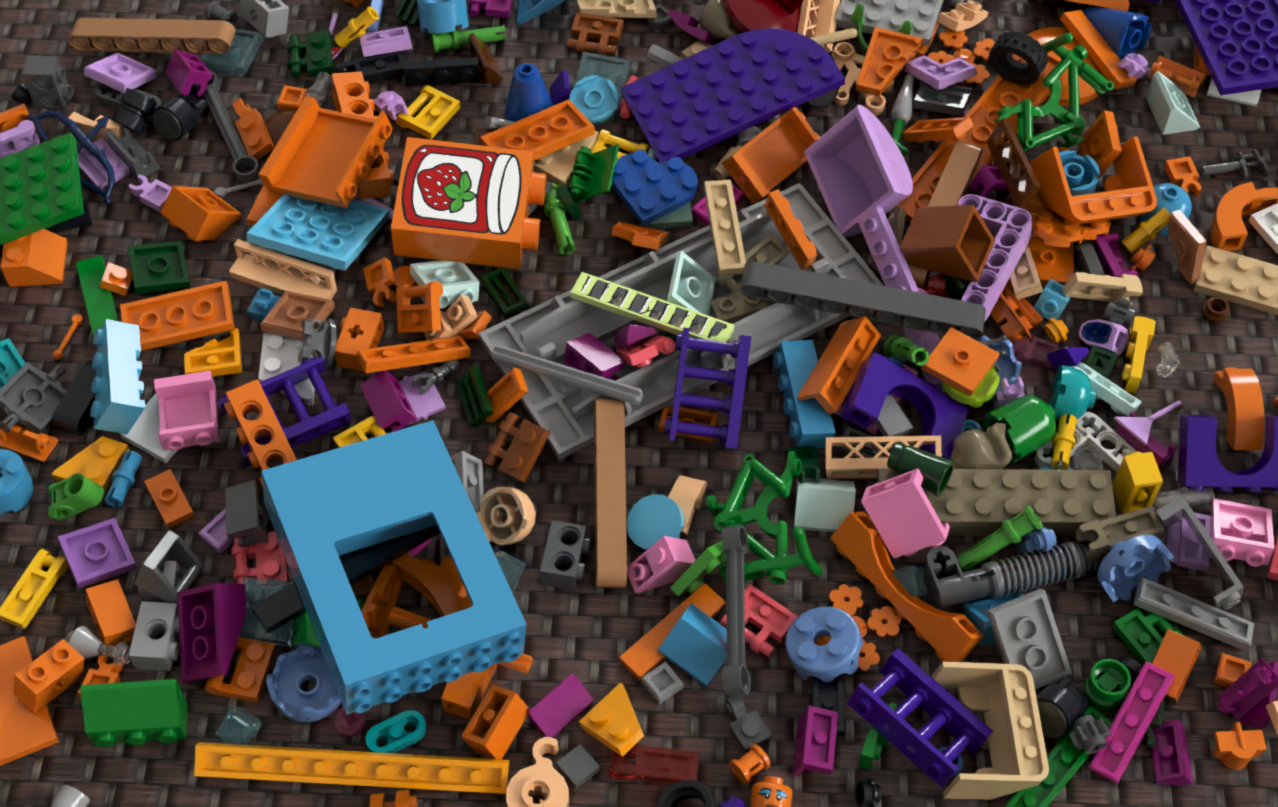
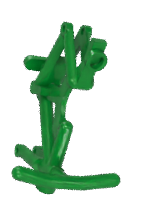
(1071, 121)
(729, 514)

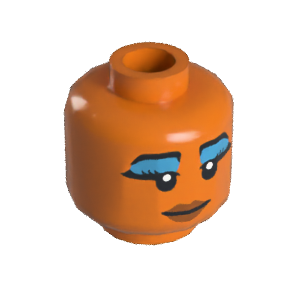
(771, 793)

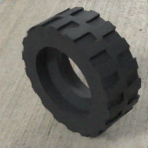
(1024, 47)

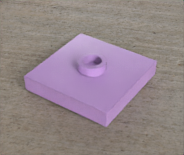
(120, 72)

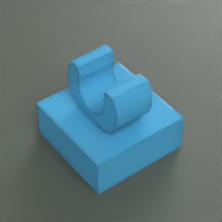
(262, 304)

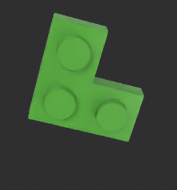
(707, 562)

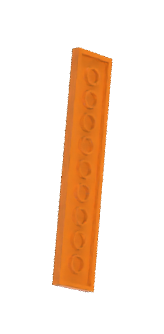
(982, 116)

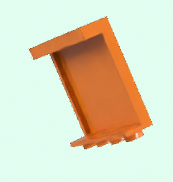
(324, 154)

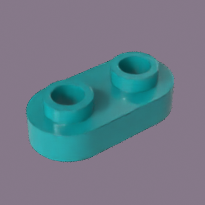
(394, 732)

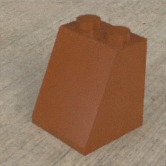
(948, 241)

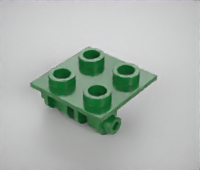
(593, 172)

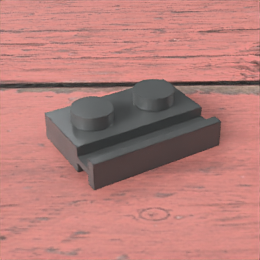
(950, 100)

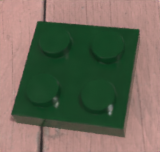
(158, 267)

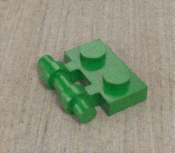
(1140, 635)

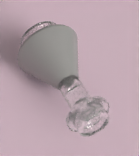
(90, 646)

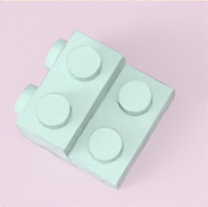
(453, 276)

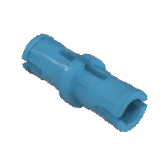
(123, 479)

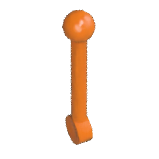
(77, 320)

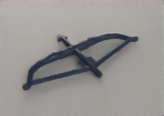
(84, 142)

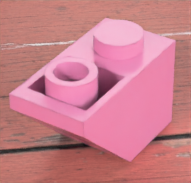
(660, 564)

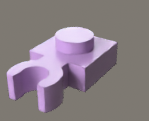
(1135, 65)
(390, 103)
(151, 194)
(1009, 392)

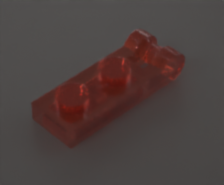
(656, 764)

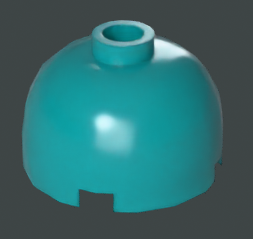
(1071, 393)

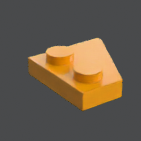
(216, 356)
(95, 462)
(614, 722)

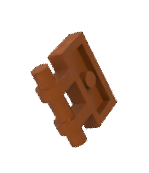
(595, 28)
(522, 451)

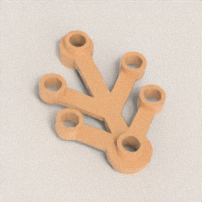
(845, 55)

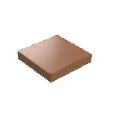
(289, 310)

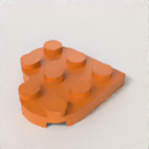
(1061, 232)

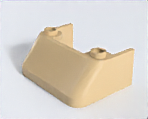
(1012, 712)

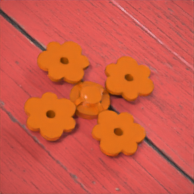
(955, 40)
(874, 623)

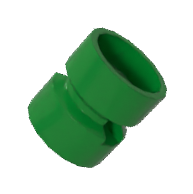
(1107, 685)

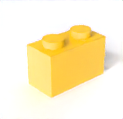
(1137, 482)

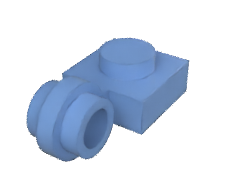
(1037, 540)

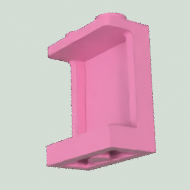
(187, 410)
(904, 514)

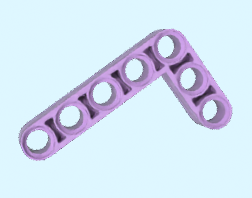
(1012, 234)

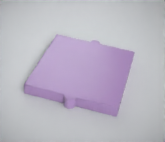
(424, 404)

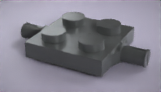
(31, 398)

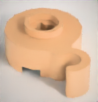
(539, 780)

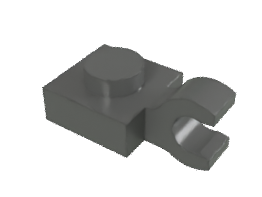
(746, 728)

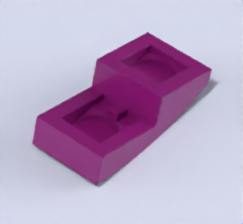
(690, 25)

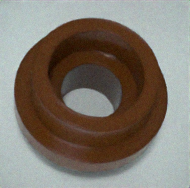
(1216, 309)

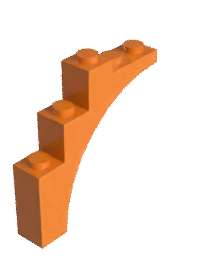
(447, 594)

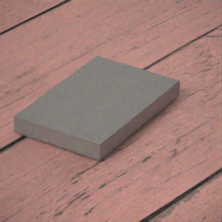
(1030, 637)

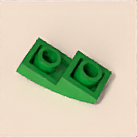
(873, 745)

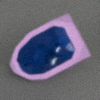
(1104, 335)

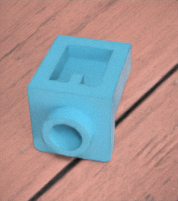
(1052, 300)

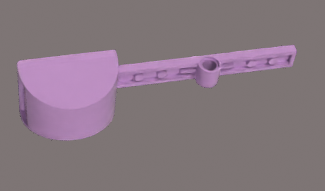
(861, 181)

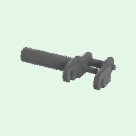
(1239, 165)

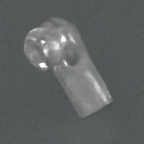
(1170, 361)

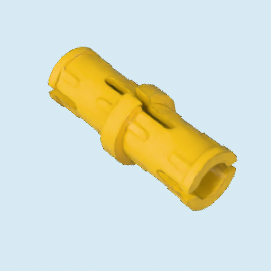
(356, 27)
(1147, 230)
(1063, 442)

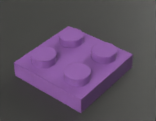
(96, 553)

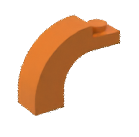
(1227, 226)
(1244, 408)

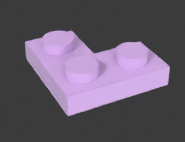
(938, 74)

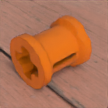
(750, 764)

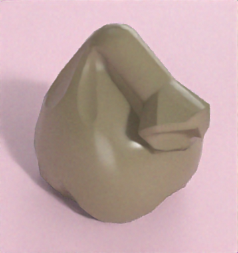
(717, 21)
(982, 449)

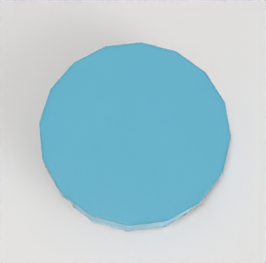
(595, 98)
(654, 518)

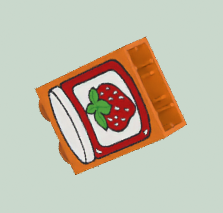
(466, 203)

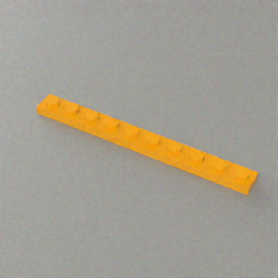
(351, 768)

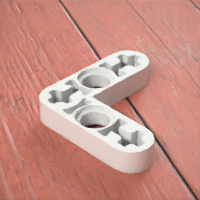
(1085, 437)

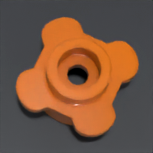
(1142, 258)

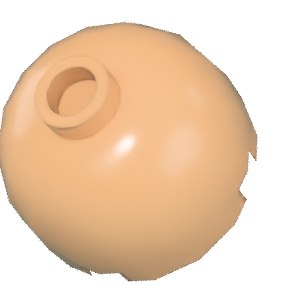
(506, 515)

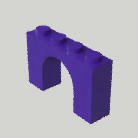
(883, 378)
(1201, 467)

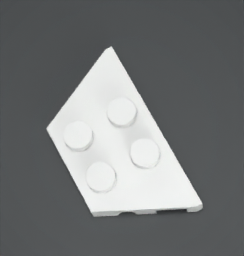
(280, 355)

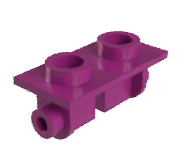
(1248, 690)

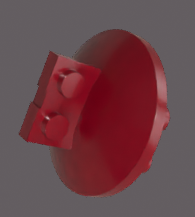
(764, 14)

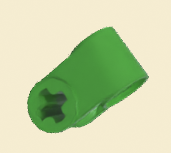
(73, 496)

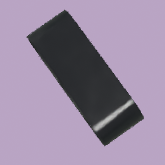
(75, 407)

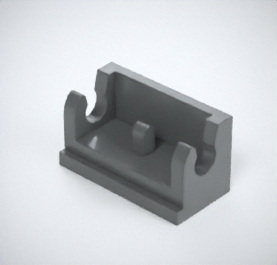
(132, 153)
(246, 514)

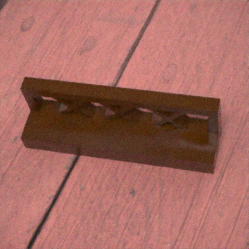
(1015, 168)

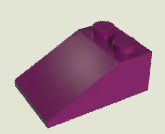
(209, 628)

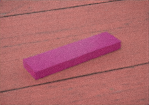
(1132, 722)

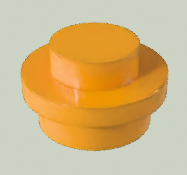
(1056, 330)

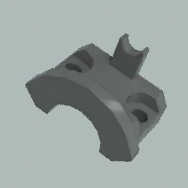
(318, 341)

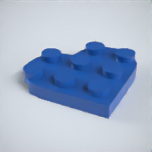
(653, 187)

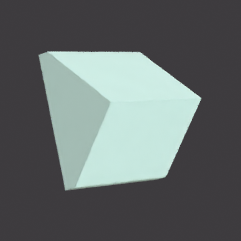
(1170, 106)
(691, 285)
(823, 504)

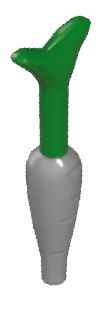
(902, 111)

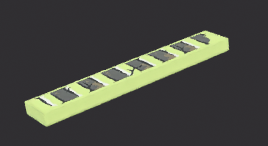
(649, 309)

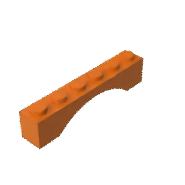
(948, 633)

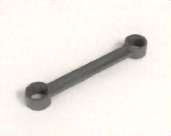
(229, 133)
(735, 674)

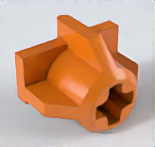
(1238, 746)

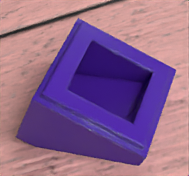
(560, 88)
(1067, 356)

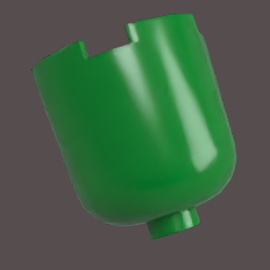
(1028, 424)

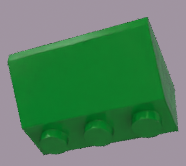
(134, 712)

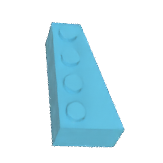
(117, 377)

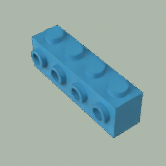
(808, 419)

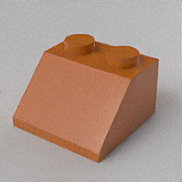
(199, 212)
(35, 259)

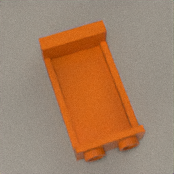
(771, 155)

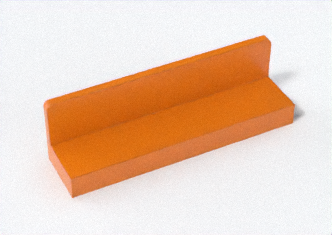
(840, 363)

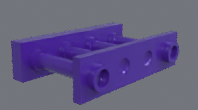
(730, 405)
(307, 426)
(935, 701)

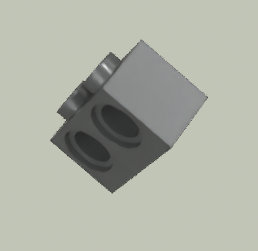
(46, 82)
(560, 555)

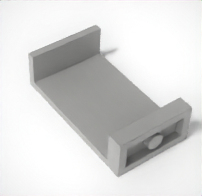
(1178, 510)

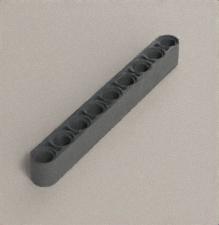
(861, 299)

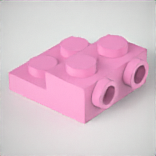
(1242, 531)

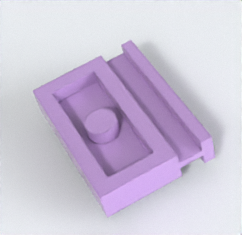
(385, 41)
(94, 170)
(1185, 545)

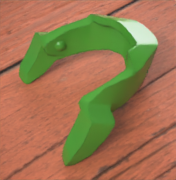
(859, 20)

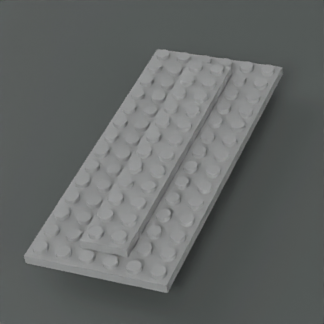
(547, 327)

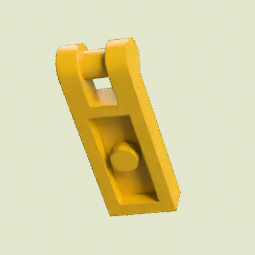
(32, 588)

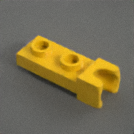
(1139, 341)

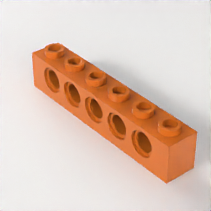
(352, 97)
(252, 398)

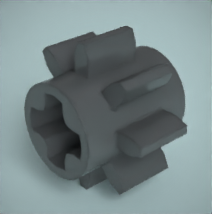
(1119, 312)
(1089, 734)

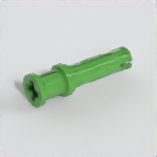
(460, 38)
(556, 212)
(906, 351)
(1010, 532)

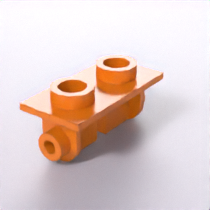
(1183, 76)
(1016, 326)
(27, 443)

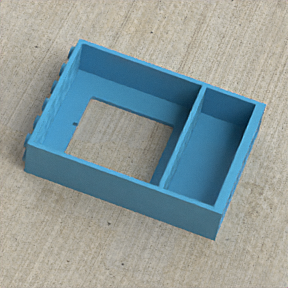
(372, 496)

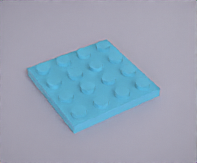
(318, 229)

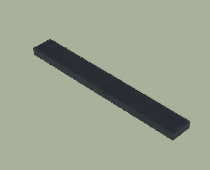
(287, 602)

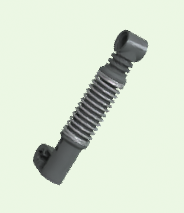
(997, 578)

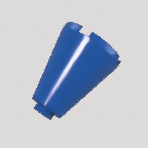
(1120, 29)
(526, 93)

